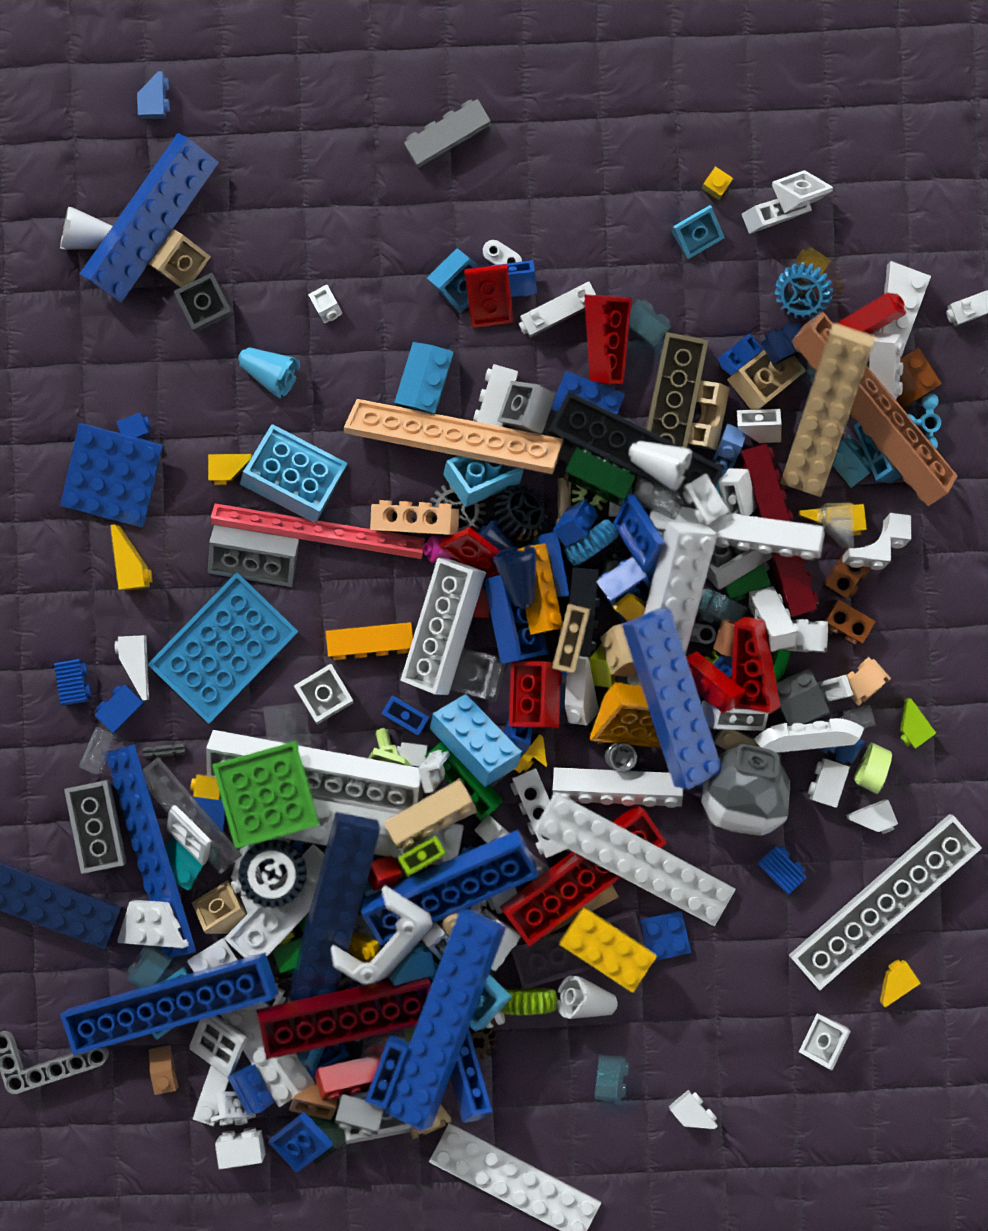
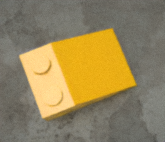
(130, 567)

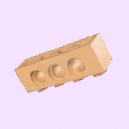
(382, 518)

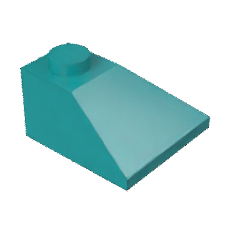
(183, 864)

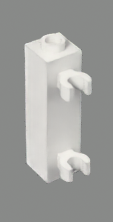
(968, 308)
(555, 311)

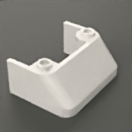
(410, 930)

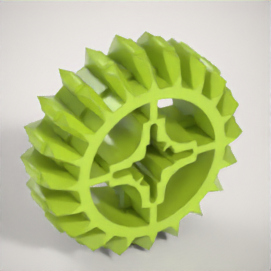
(530, 1001)

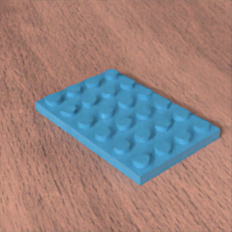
(223, 647)

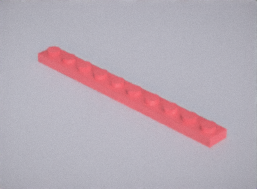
(320, 532)

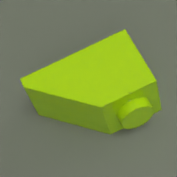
(914, 725)

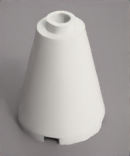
(82, 231)
(662, 462)
(584, 999)

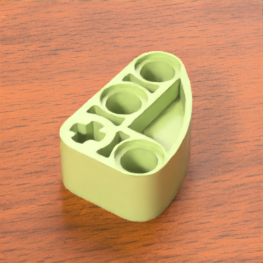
(873, 768)

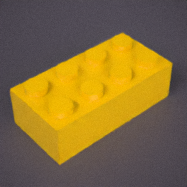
(607, 949)

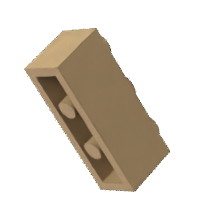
(571, 638)

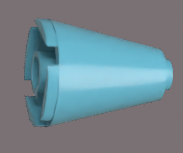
(270, 369)

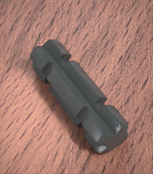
(164, 751)

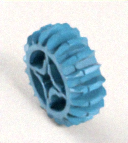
(795, 277)
(595, 540)

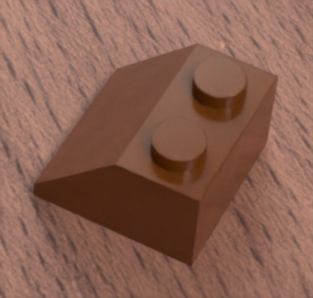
(917, 378)

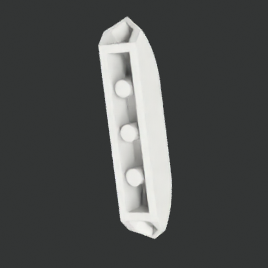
(810, 736)

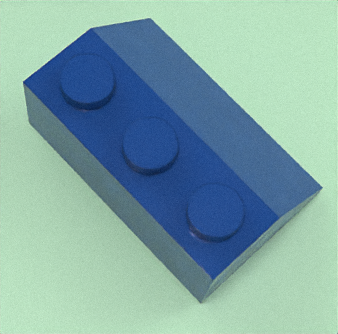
(556, 561)

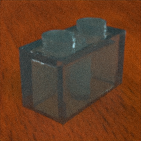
(647, 323)

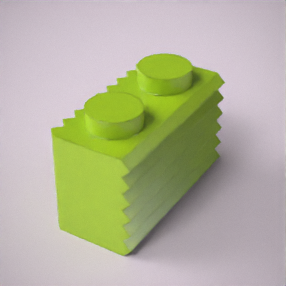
(422, 855)

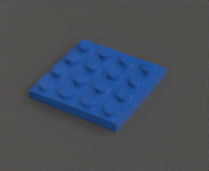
(111, 475)

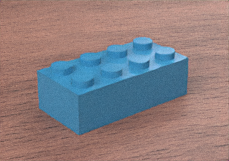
(475, 740)

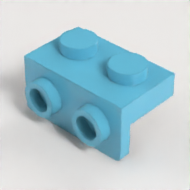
(851, 461)

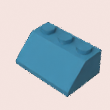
(424, 377)

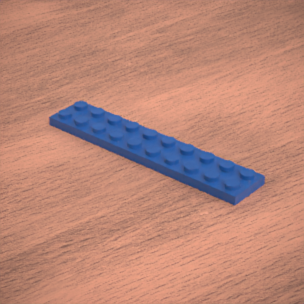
(147, 838)

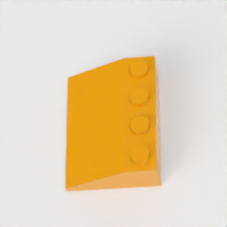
(625, 718)

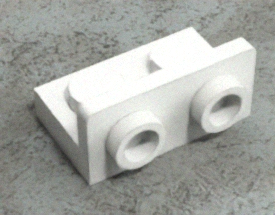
(705, 499)
(432, 770)
(230, 1110)

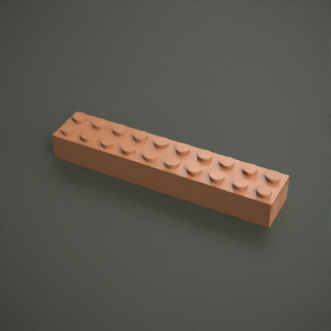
(885, 422)

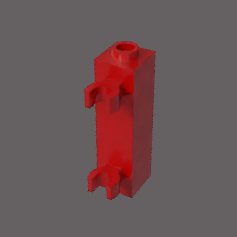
(876, 314)

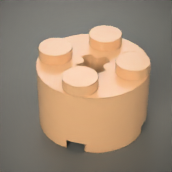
(867, 680)

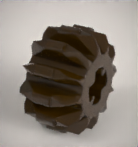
(486, 1041)

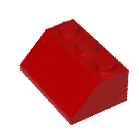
(534, 695)

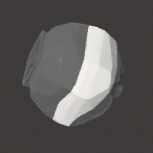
(748, 792)

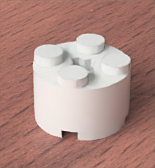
(811, 636)

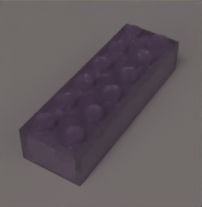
(550, 961)

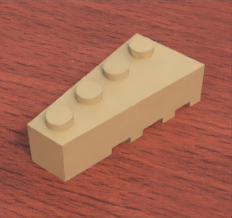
(430, 815)

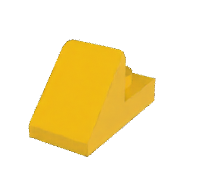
(535, 750)

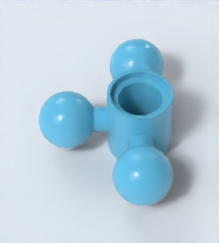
(929, 402)

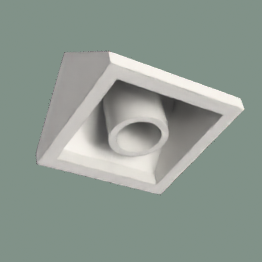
(799, 190)
(824, 1041)

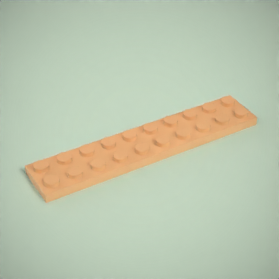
(454, 436)

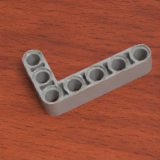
(44, 1068)

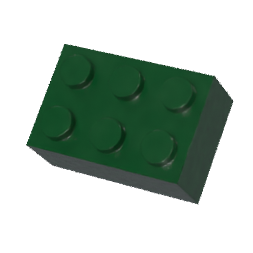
(599, 476)

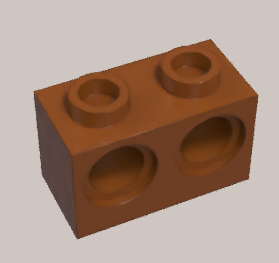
(842, 571)
(851, 617)

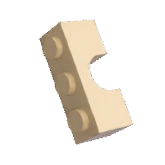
(713, 403)

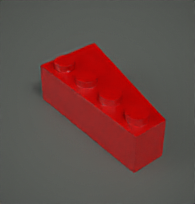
(607, 336)
(754, 666)

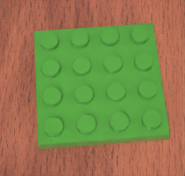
(266, 794)

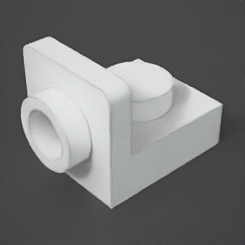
(325, 304)

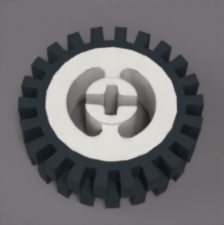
(262, 892)

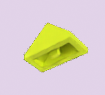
(600, 669)

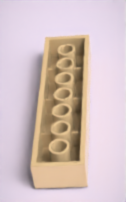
(827, 409)

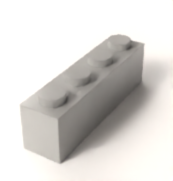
(447, 133)

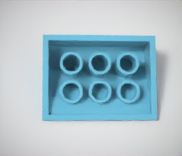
(293, 473)

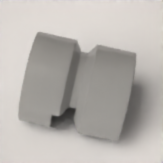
(620, 756)

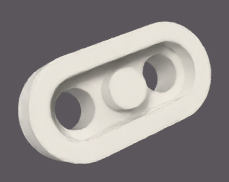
(502, 255)

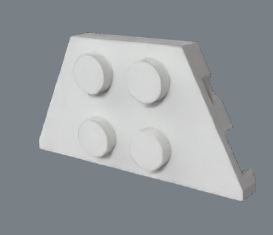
(151, 925)

